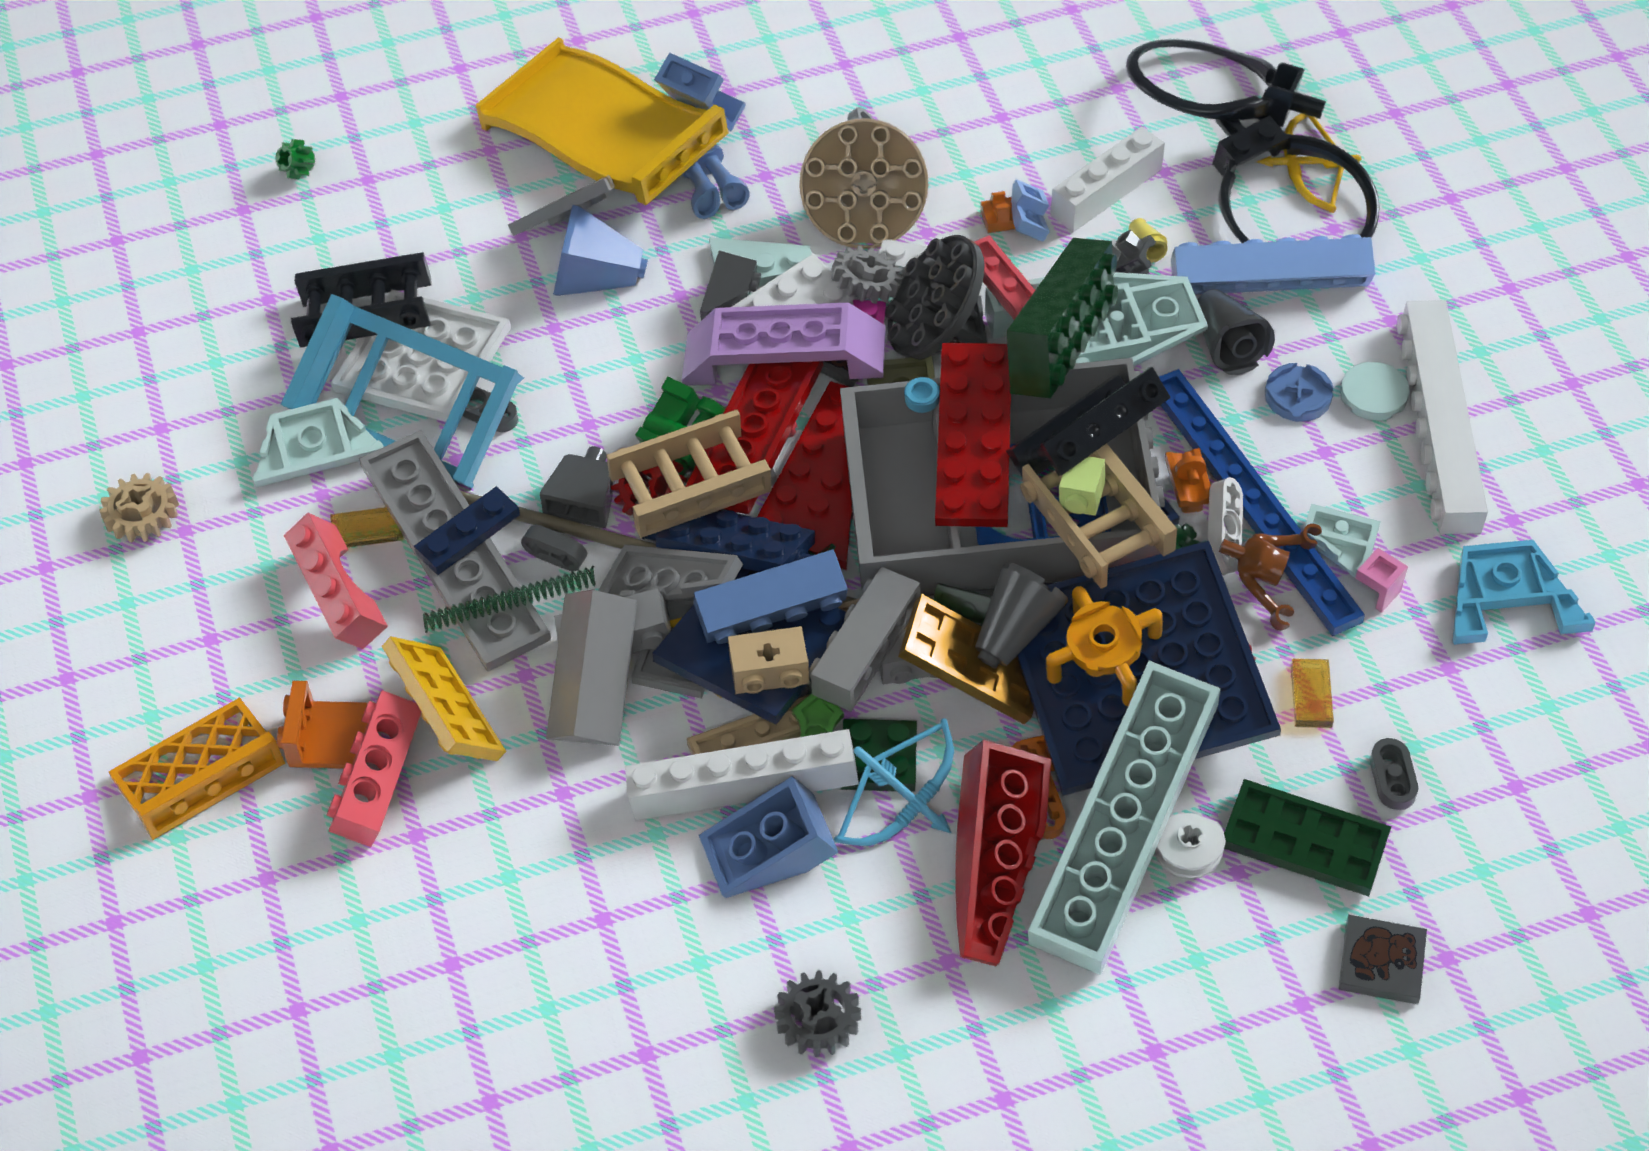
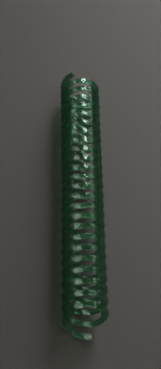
(451, 613)

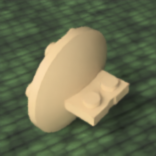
(863, 183)

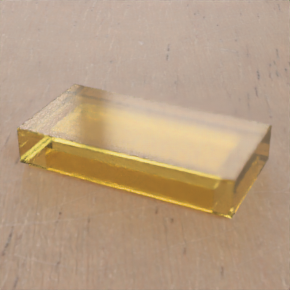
(367, 527)
(1312, 693)

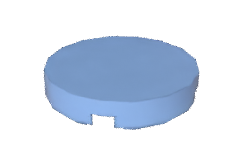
(1299, 392)

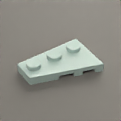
(771, 257)

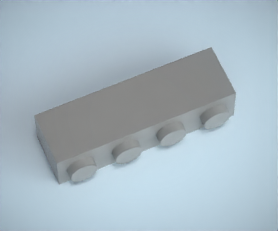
(864, 638)

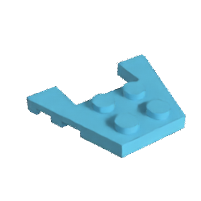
(1507, 578)

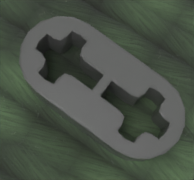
(554, 547)

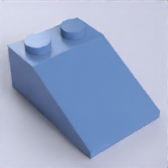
(768, 840)

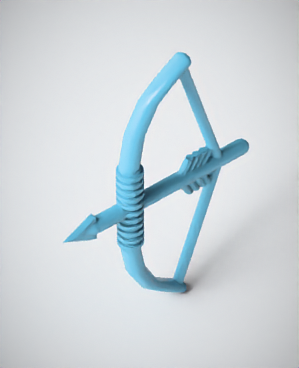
(885, 774)

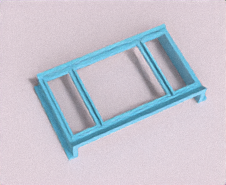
(328, 341)

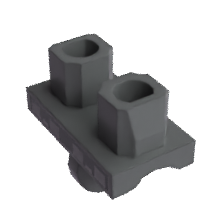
(1132, 253)

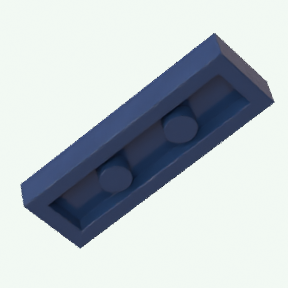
(466, 530)

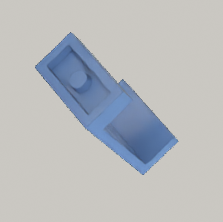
(697, 87)

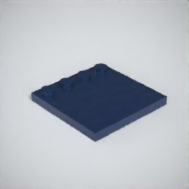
(709, 664)

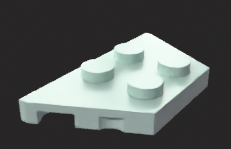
(311, 441)

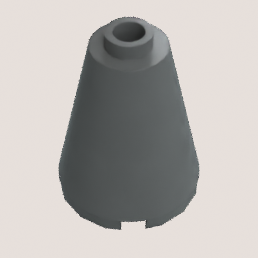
(1234, 333)
(1016, 614)

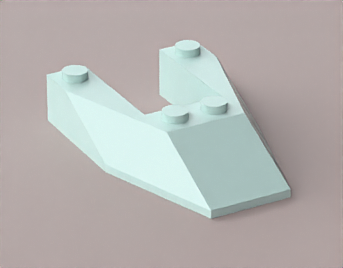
(1145, 321)

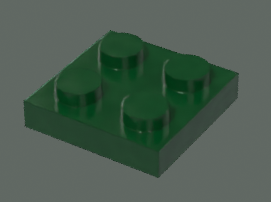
(878, 737)

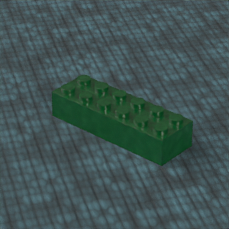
(1061, 317)

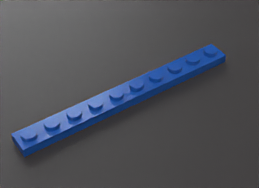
(1260, 506)

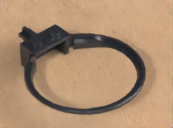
(1276, 101)
(1266, 136)

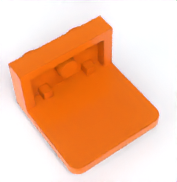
(318, 731)

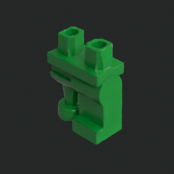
(674, 412)

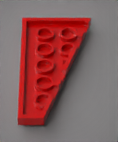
(815, 480)

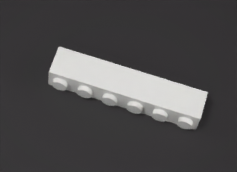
(739, 774)

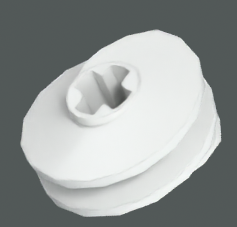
(1190, 845)

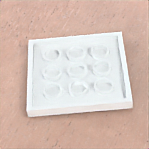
(418, 381)

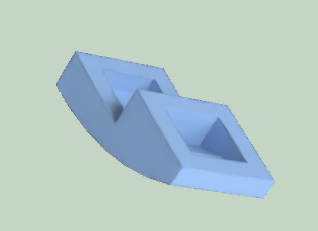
(1028, 210)

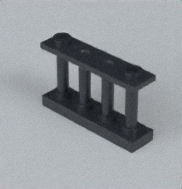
(364, 280)
(1089, 423)

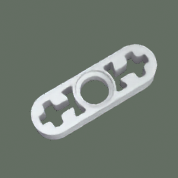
(1226, 508)

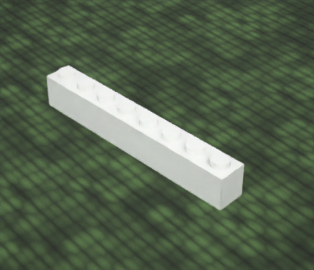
(1442, 418)

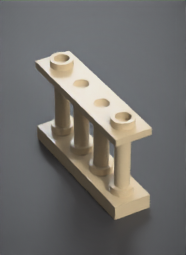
(698, 499)
(1135, 506)

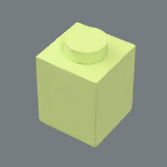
(1083, 486)

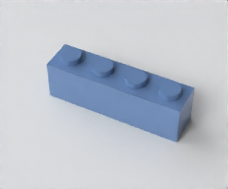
(770, 597)

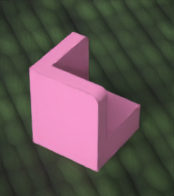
(1384, 576)

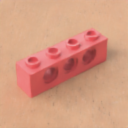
(359, 819)

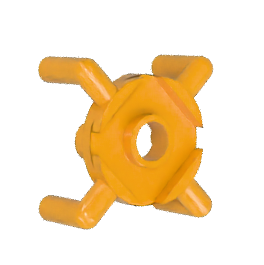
(1104, 658)

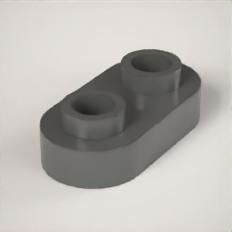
(1394, 777)

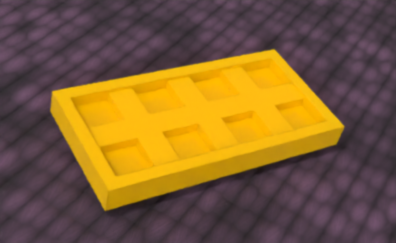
(443, 699)

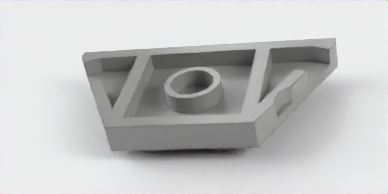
(562, 207)

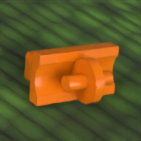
(1189, 479)

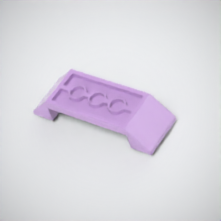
(782, 336)

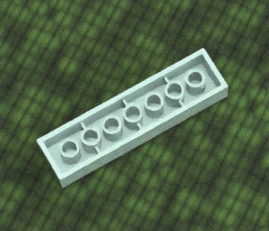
(1123, 818)

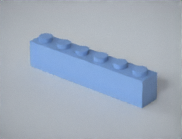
(1276, 265)

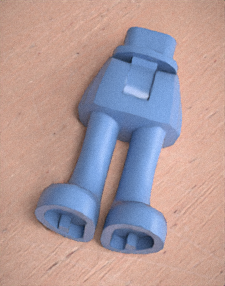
(706, 196)

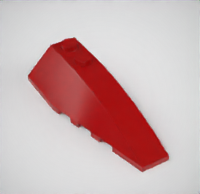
(996, 842)

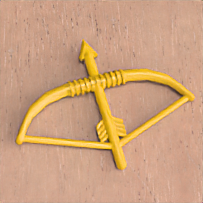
(1293, 165)

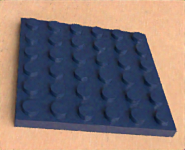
(1197, 639)

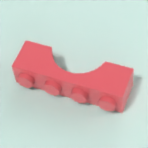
(345, 606)

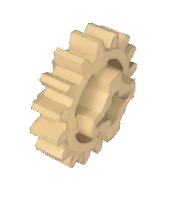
(139, 507)

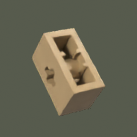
(768, 660)

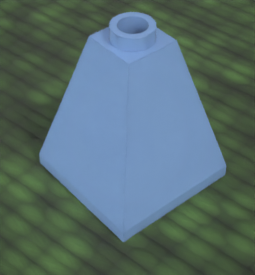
(596, 257)

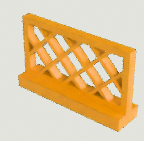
(209, 782)

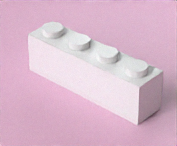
(1107, 179)

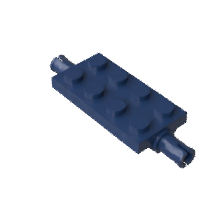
(754, 540)

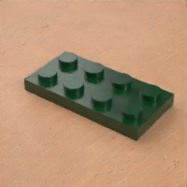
(1306, 837)

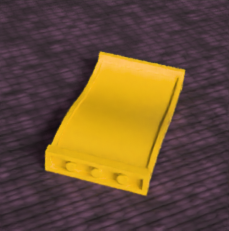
(602, 120)

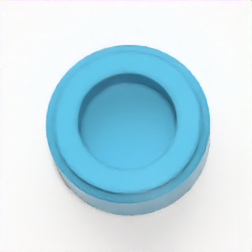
(922, 394)

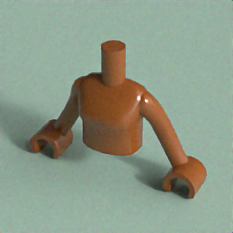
(1266, 562)

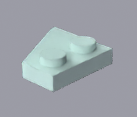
(1344, 536)

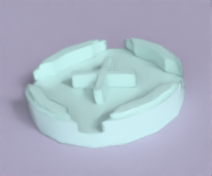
(1374, 390)

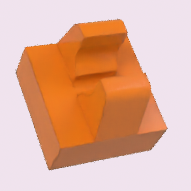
(997, 213)

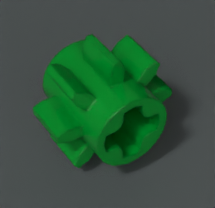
(295, 159)

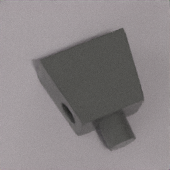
(580, 489)

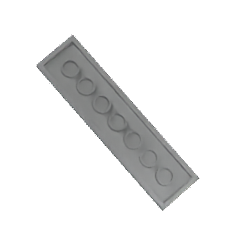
(421, 500)

